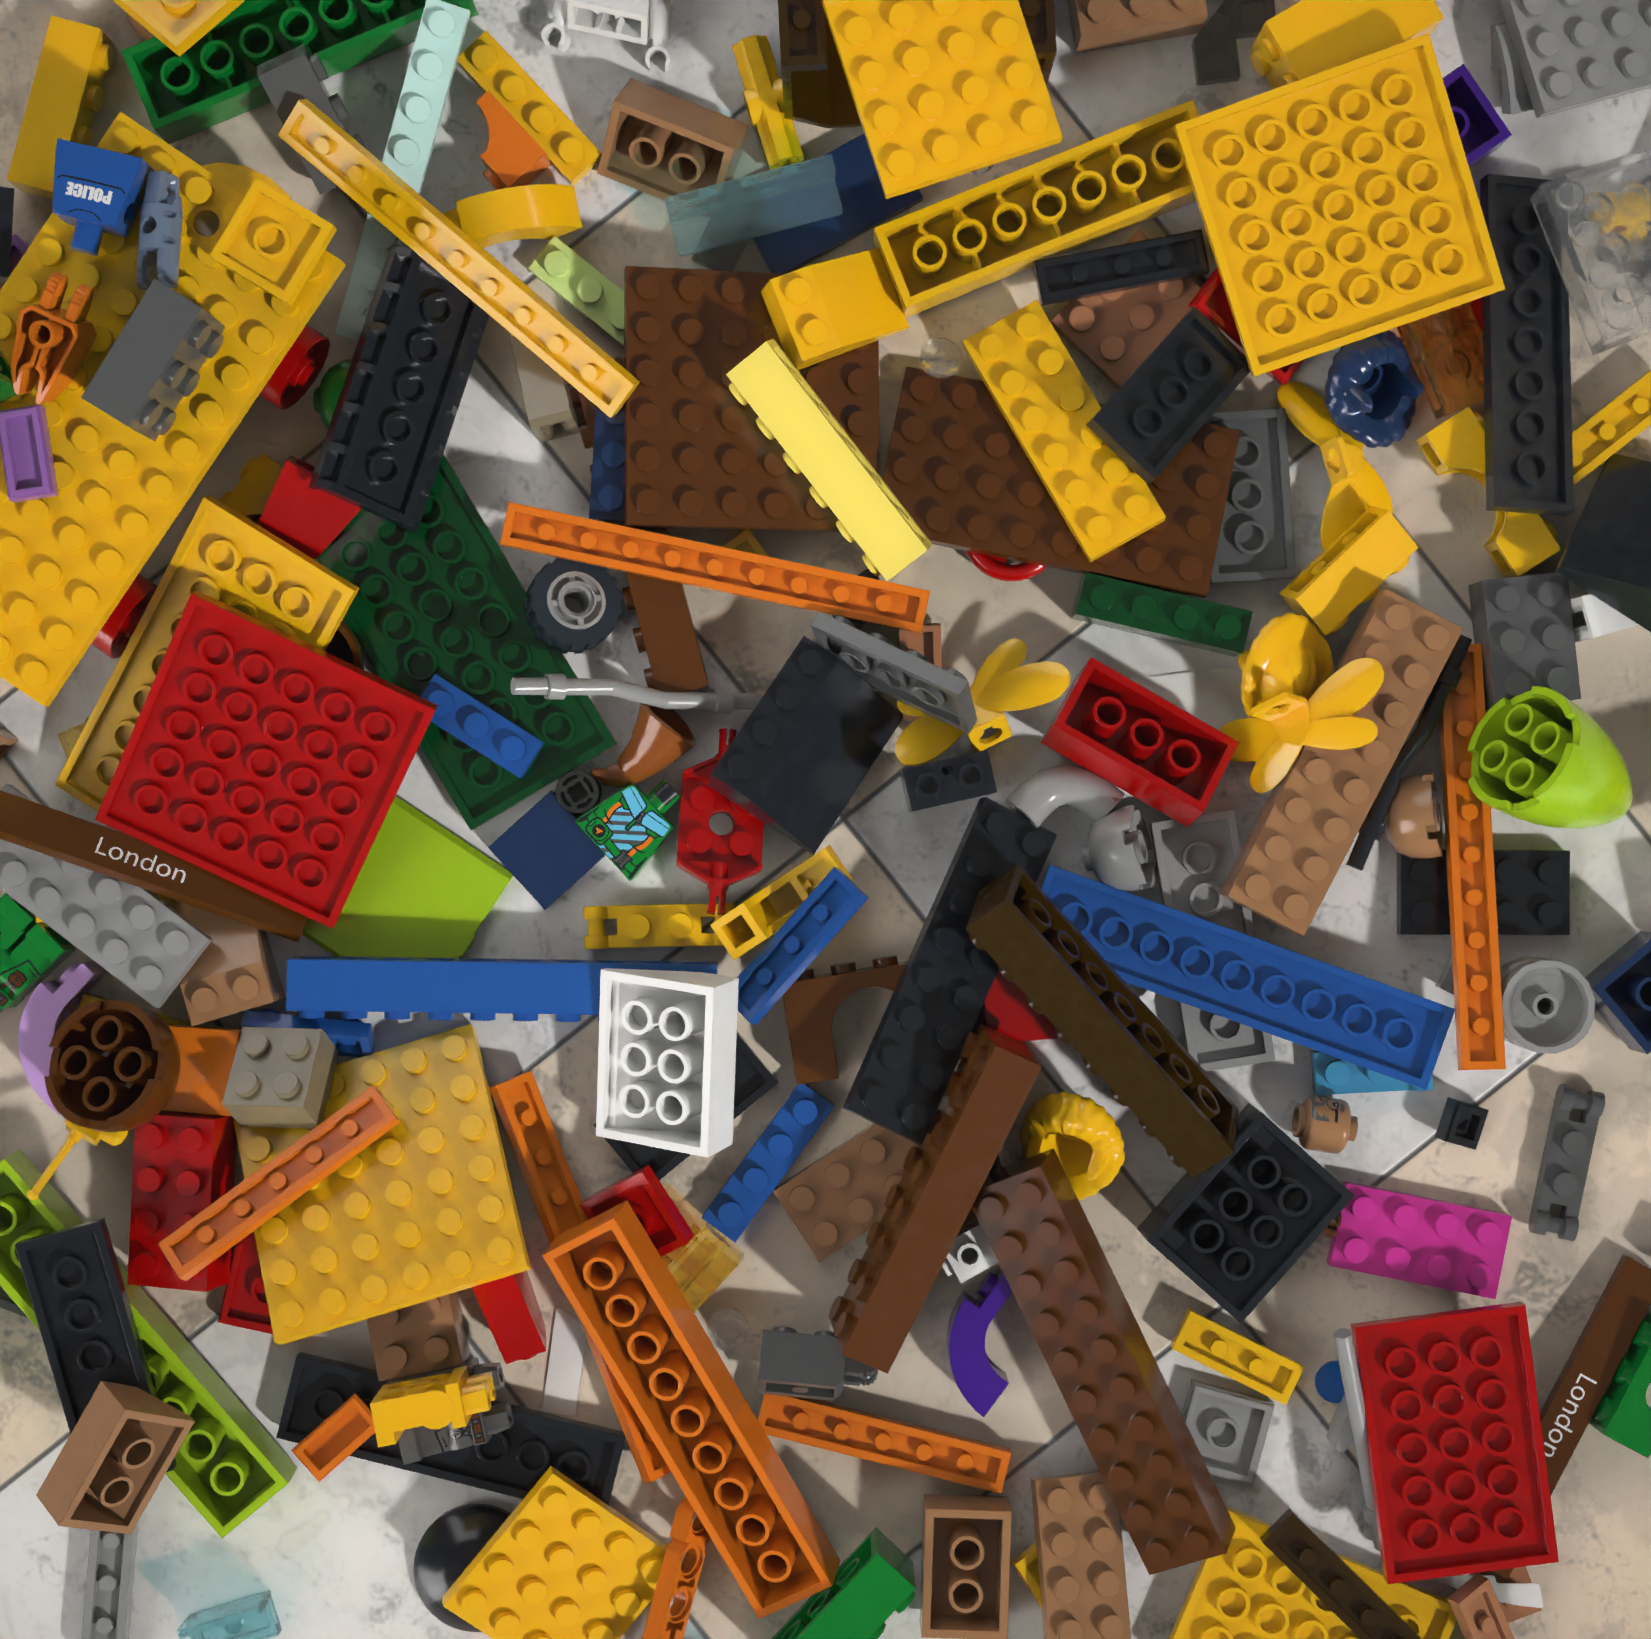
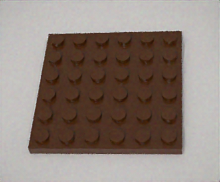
(686, 437)

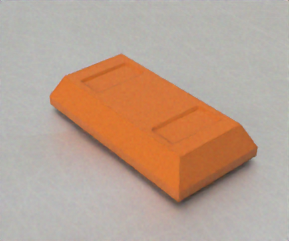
(336, 1437)

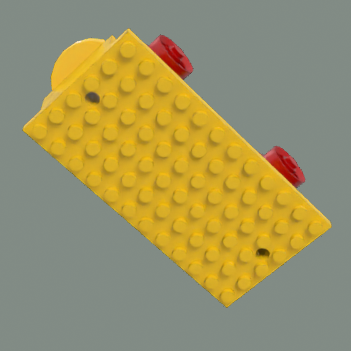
(79, 555)

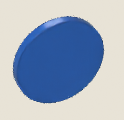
(1329, 1382)

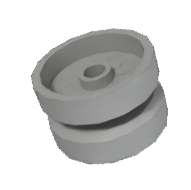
(1565, 1006)

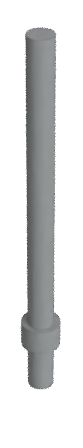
(1357, 1417)

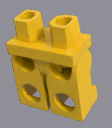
(430, 1403)

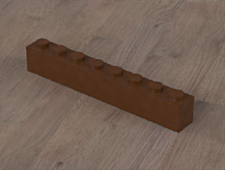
(660, 605)

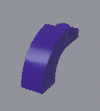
(973, 1370)

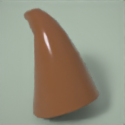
(655, 743)

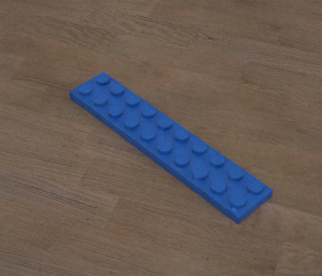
(1255, 980)

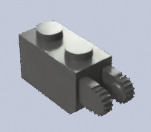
(807, 1365)

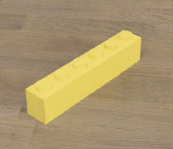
(828, 459)

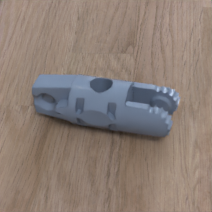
(160, 231)

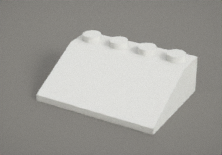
(667, 1059)

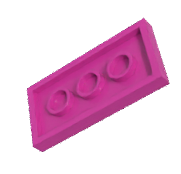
(1421, 1240)

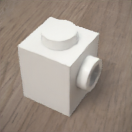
(969, 1252)

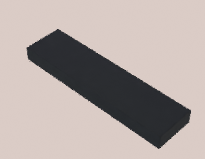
(1121, 267)

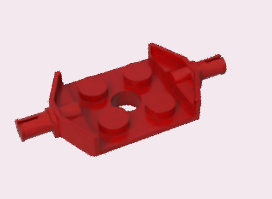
(707, 855)

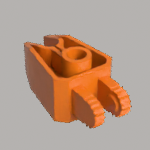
(52, 340)

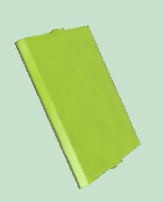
(415, 894)

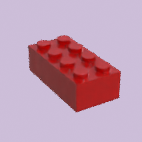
(1140, 742)
(178, 1171)

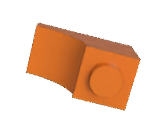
(511, 153)

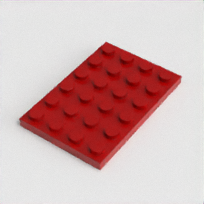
(1455, 1443)

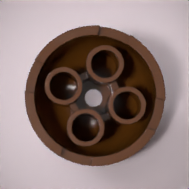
(112, 1066)

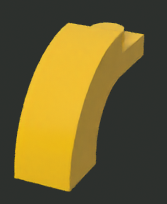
(518, 213)
(774, 904)

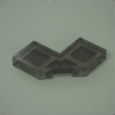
(1216, 45)

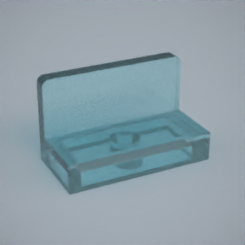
(239, 1619)

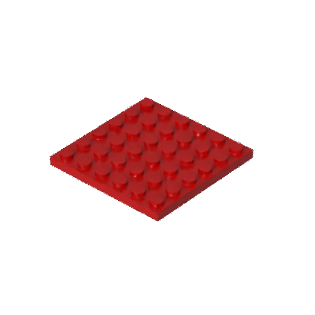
(264, 759)

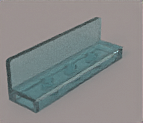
(754, 205)

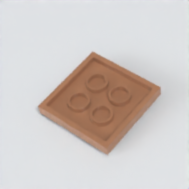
(1124, 326)

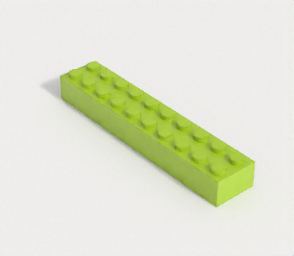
(227, 1458)

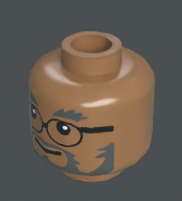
(1324, 1124)

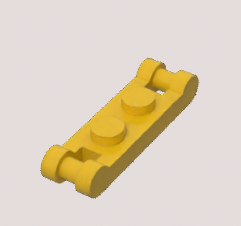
(650, 925)

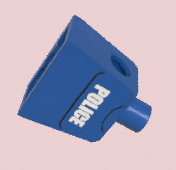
(97, 192)

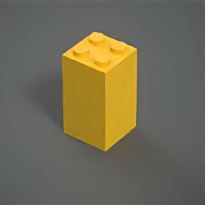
(1334, 32)

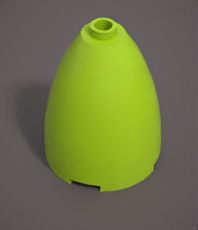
(1548, 763)

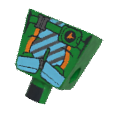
(631, 825)

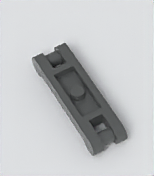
(1565, 1162)

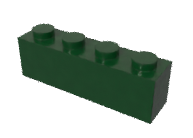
(1161, 615)

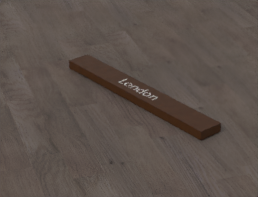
(139, 865)
(1592, 1365)

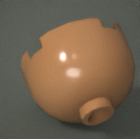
(1415, 818)

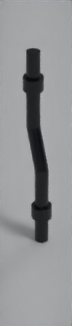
(1373, 824)

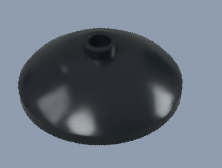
(448, 1550)

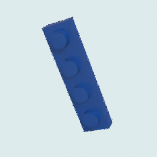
(797, 944)
(768, 1161)

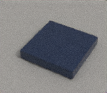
(547, 850)

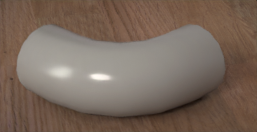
(1062, 787)

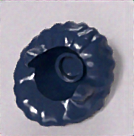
(1373, 390)

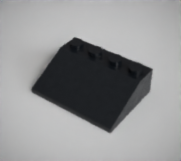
(1613, 540)
(806, 746)
(1246, 1215)

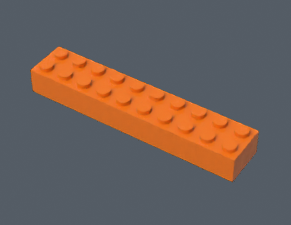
(692, 1409)

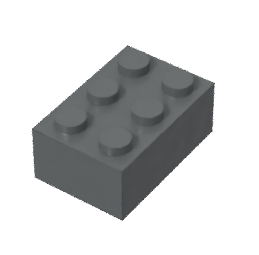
(155, 361)
(1525, 635)

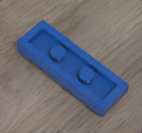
(481, 727)
(349, 1036)

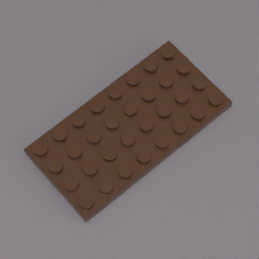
(978, 492)

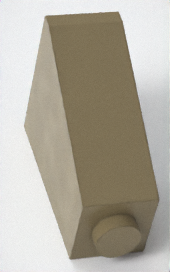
(544, 395)

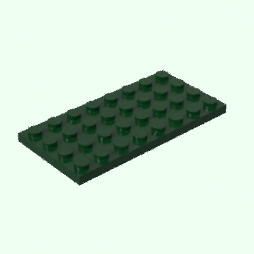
(457, 611)

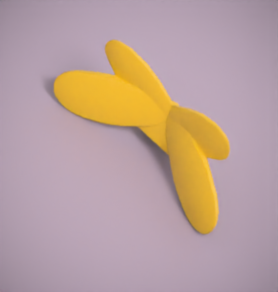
(1352, 479)
(996, 688)
(1323, 722)

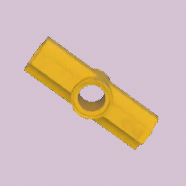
(765, 102)

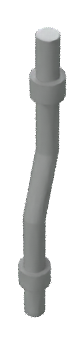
(558, 686)

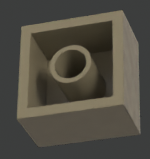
(281, 1077)

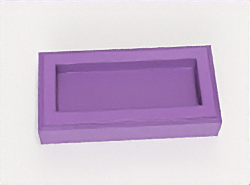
(27, 454)

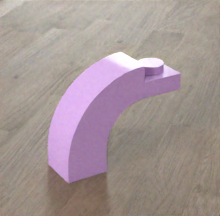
(43, 1016)

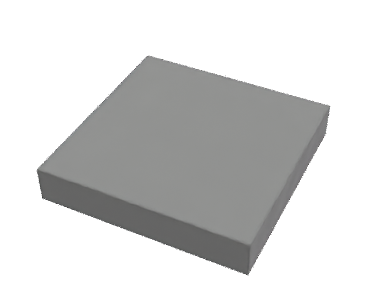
(1227, 1429)

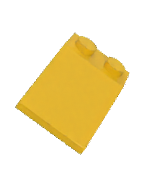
(833, 307)

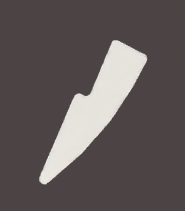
(1511, 1593)

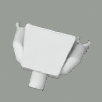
(616, 19)

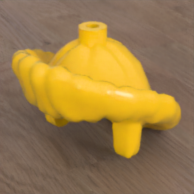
(1284, 658)
(1082, 1137)

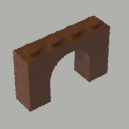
(812, 1006)

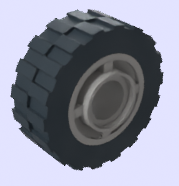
(555, 622)

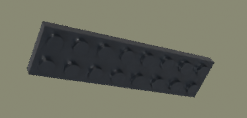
(1525, 360)
(942, 980)
(505, 1465)

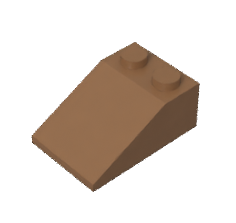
(232, 971)

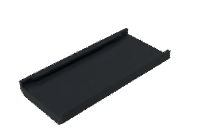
(401, 392)

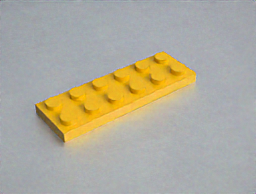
(1048, 413)

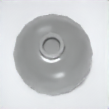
(1119, 850)

